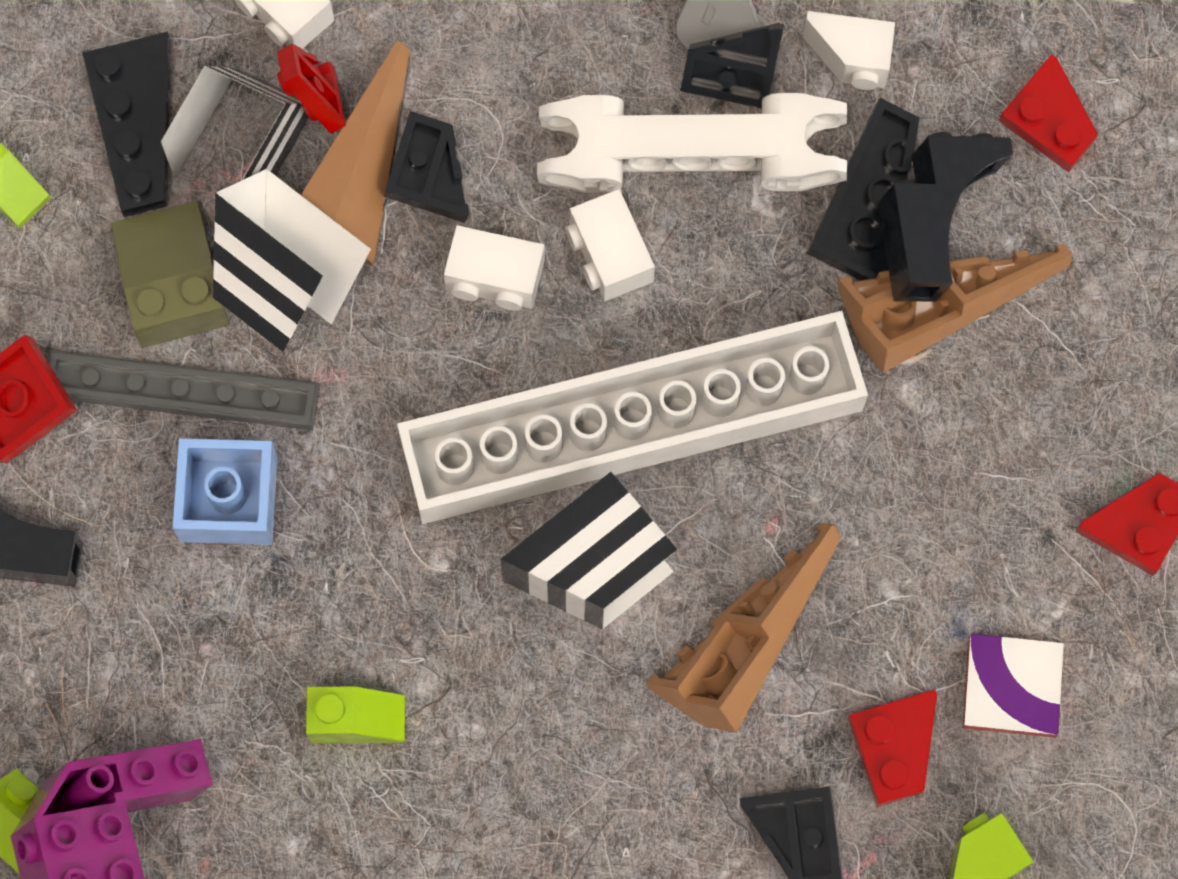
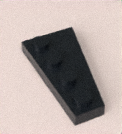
(132, 109)
(851, 226)

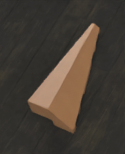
(360, 160)
(898, 330)
(729, 666)

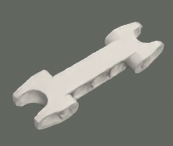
(680, 143)

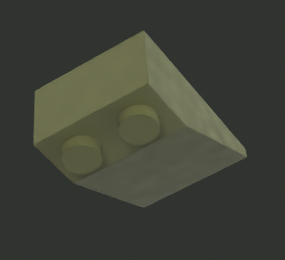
(168, 274)

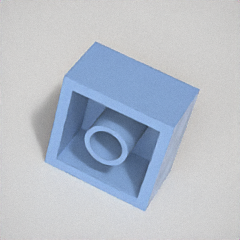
(225, 491)

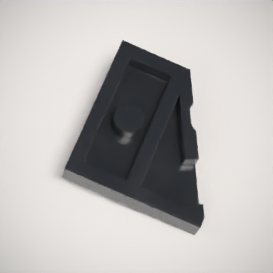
(734, 65)
(427, 169)
(798, 831)

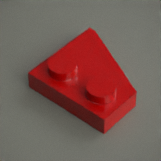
(312, 85)
(1051, 116)
(1138, 524)
(895, 745)

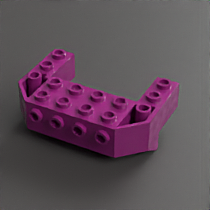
(81, 814)

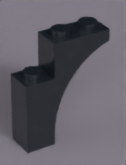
(920, 211)
(38, 553)

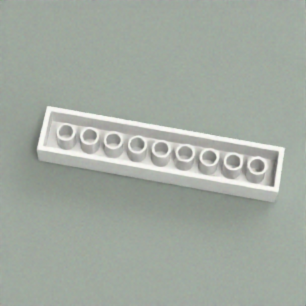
(632, 417)

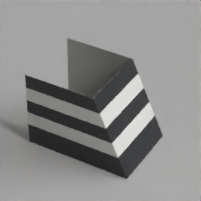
(202, 103)
(279, 257)
(592, 555)

